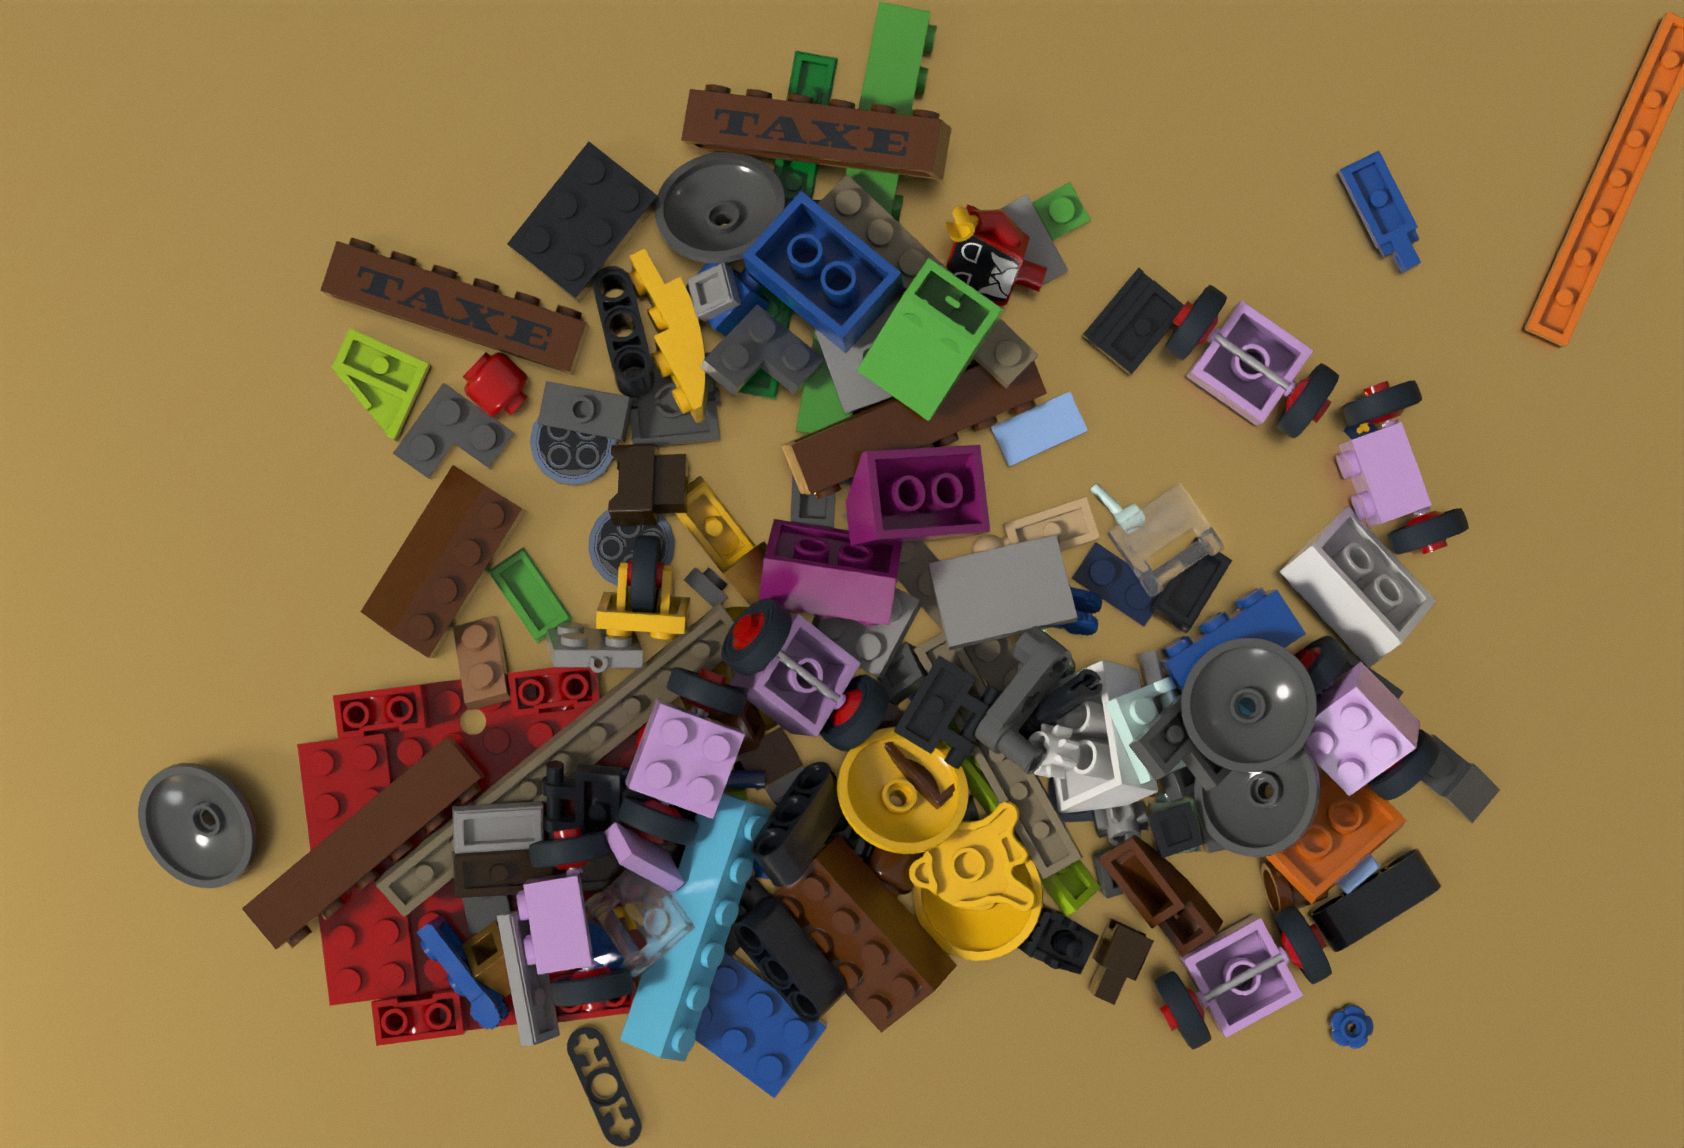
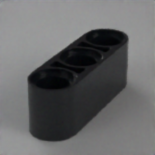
(619, 313)
(798, 825)
(1376, 900)
(789, 959)

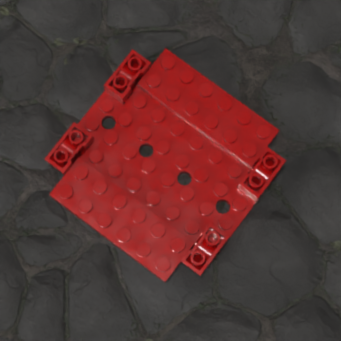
(381, 734)

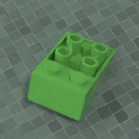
(930, 339)

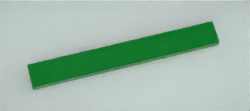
(811, 77)

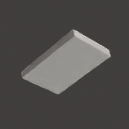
(1002, 592)

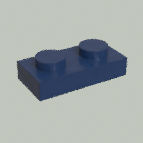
(1115, 583)

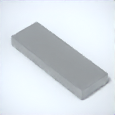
(529, 991)

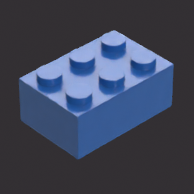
(823, 272)
(1259, 616)
(754, 1026)

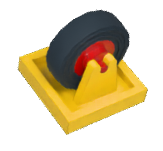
(643, 607)

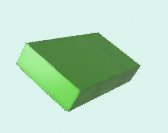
(530, 594)

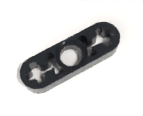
(627, 1110)

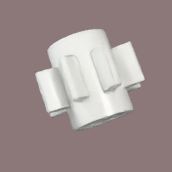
(1060, 750)

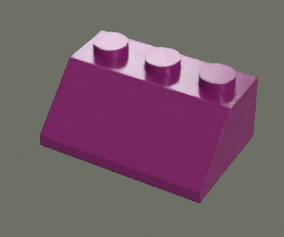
(917, 495)
(824, 575)

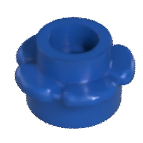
(1340, 1023)

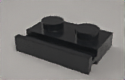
(1134, 321)

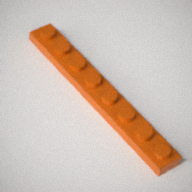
(1612, 186)

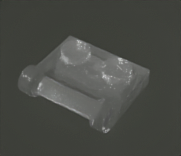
(1156, 528)
(652, 911)

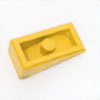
(714, 526)

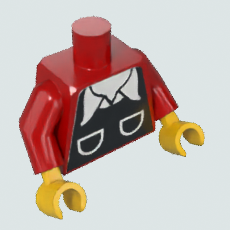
(991, 253)

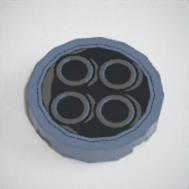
(570, 455)
(615, 544)

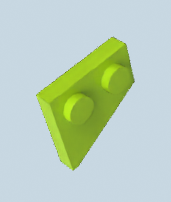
(380, 379)

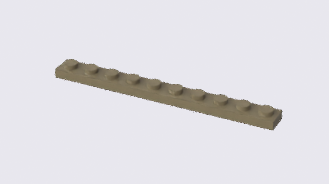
(580, 742)

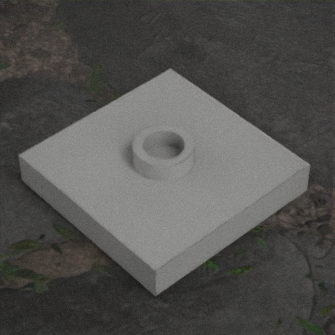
(852, 387)

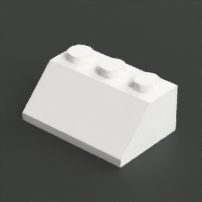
(1358, 587)
(1104, 771)

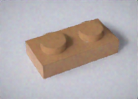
(481, 663)

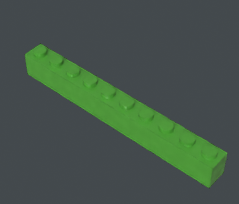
(889, 80)

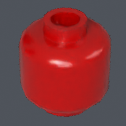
(496, 384)

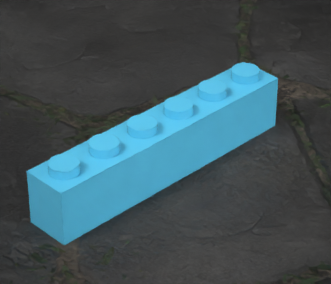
(679, 983)

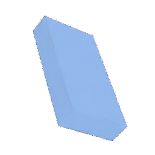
(1039, 429)

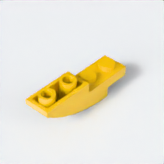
(679, 337)

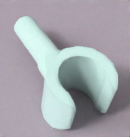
(1113, 506)

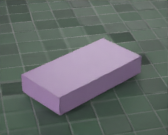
(643, 857)

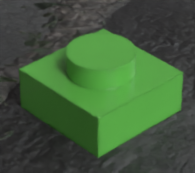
(1061, 211)

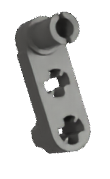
(1043, 664)

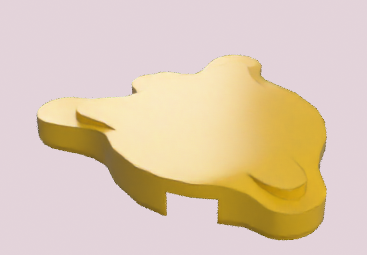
(978, 864)

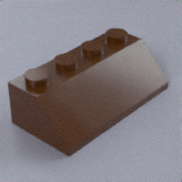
(443, 562)

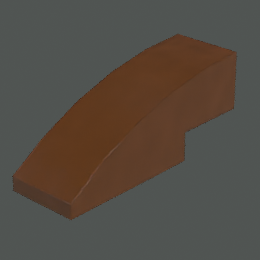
(1162, 894)

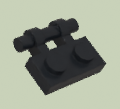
(937, 704)
(596, 797)

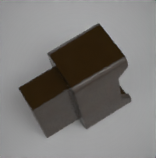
(647, 485)
(1119, 957)

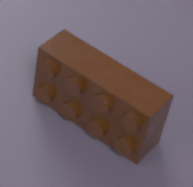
(865, 934)

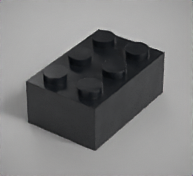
(583, 221)

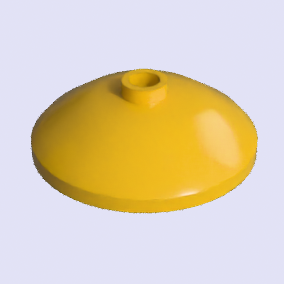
(871, 778)
(981, 931)

